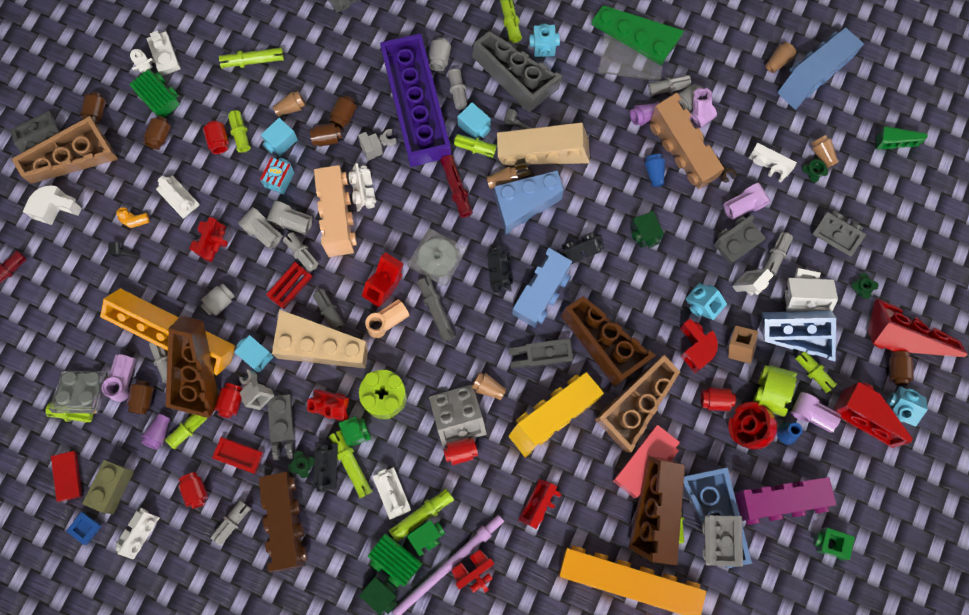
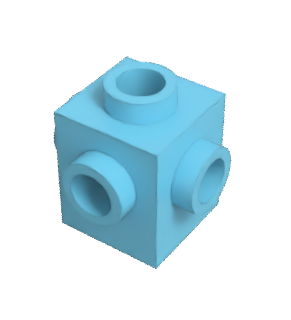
(544, 40)
(706, 301)
(908, 405)

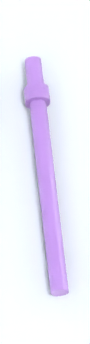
(483, 534)

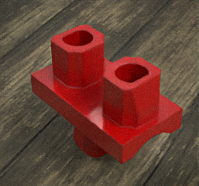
(210, 240)
(328, 404)
(463, 577)

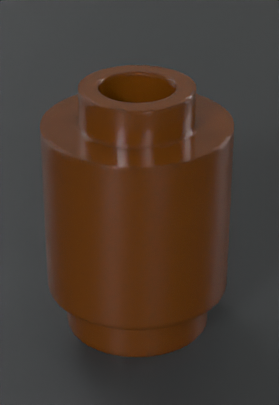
(93, 106)
(343, 111)
(156, 132)
(325, 134)
(901, 368)
(140, 397)

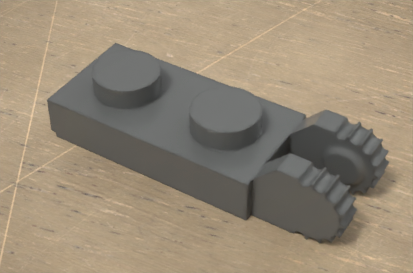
(543, 354)
(281, 425)

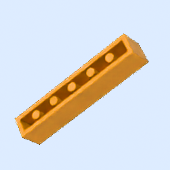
(154, 323)
(632, 583)

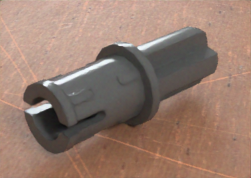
(328, 310)

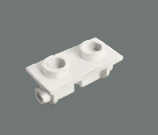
(140, 61)
(176, 196)
(361, 196)
(391, 493)
(131, 542)

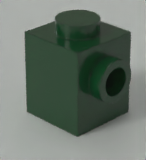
(646, 230)
(380, 596)

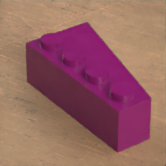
(785, 499)

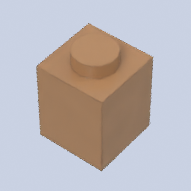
(743, 344)

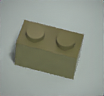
(108, 487)

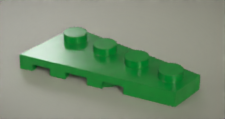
(640, 34)

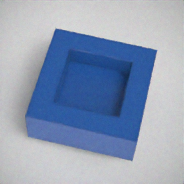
(84, 528)

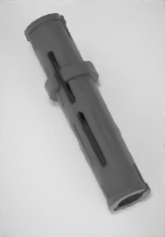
(433, 303)

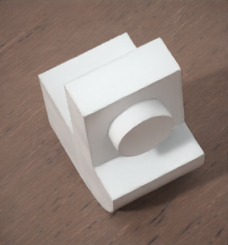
(46, 203)

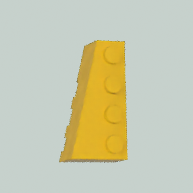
(555, 413)

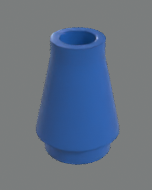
(656, 169)
(785, 435)

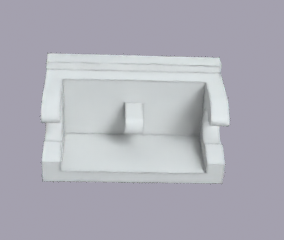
(810, 295)

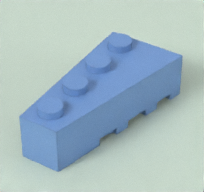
(819, 66)
(714, 495)

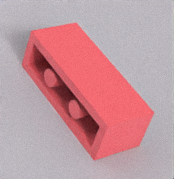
(656, 444)

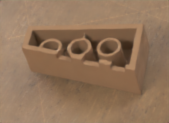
(66, 152)

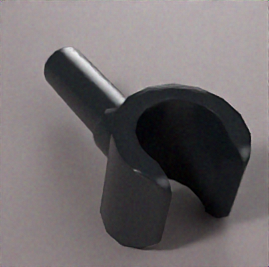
(115, 250)

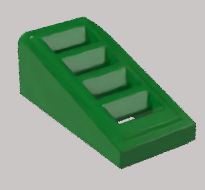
(899, 138)

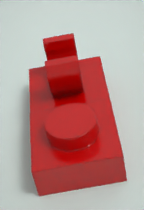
(537, 504)

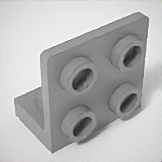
(457, 415)

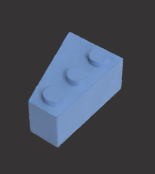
(526, 198)
(543, 289)
(802, 330)

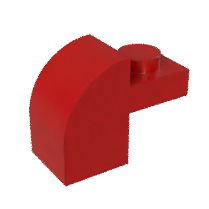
(384, 280)
(703, 347)

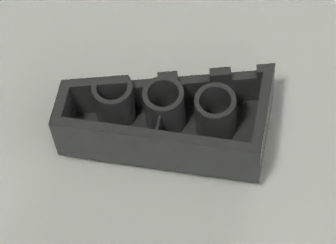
(515, 71)

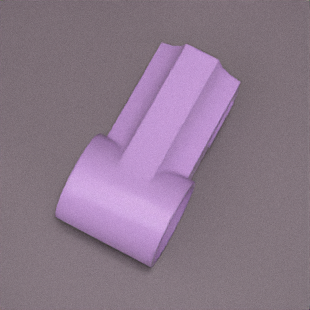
(703, 109)
(751, 199)
(119, 375)
(810, 410)

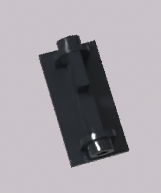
(588, 243)
(499, 259)
(325, 466)

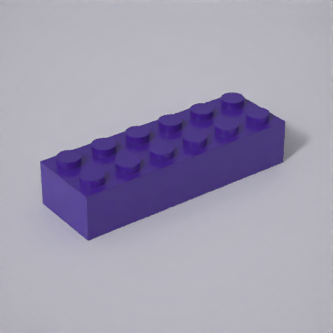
(415, 100)

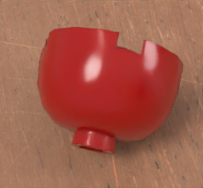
(753, 426)

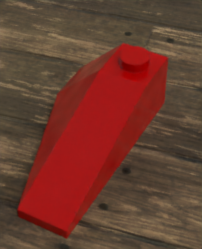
(899, 333)

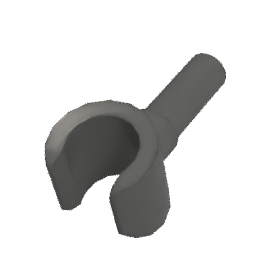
(510, 119)

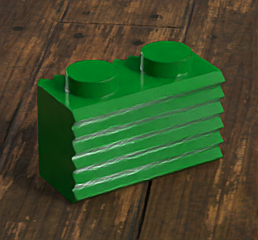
(155, 94)
(394, 560)

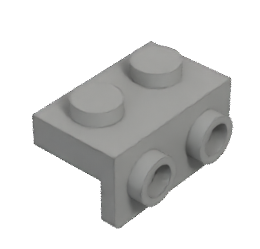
(723, 540)

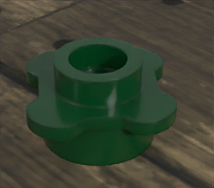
(819, 166)
(860, 290)
(300, 458)

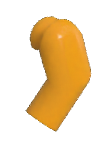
(130, 219)

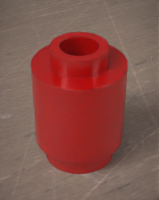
(216, 137)
(718, 399)
(228, 400)
(460, 451)
(192, 490)

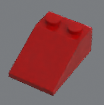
(871, 414)

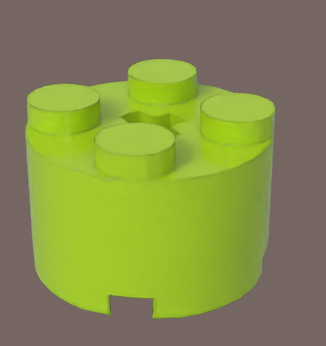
(374, 384)
(776, 389)

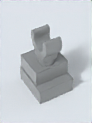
(372, 144)
(254, 394)

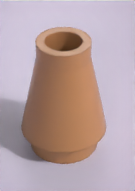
(782, 55)
(291, 103)
(825, 151)
(502, 177)
(488, 386)

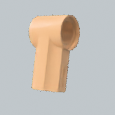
(387, 317)

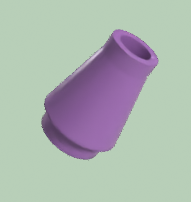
(642, 113)
(156, 432)

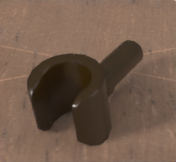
(522, 170)
(731, 172)

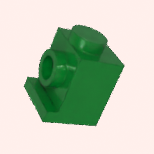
(354, 431)
(426, 537)
(841, 546)

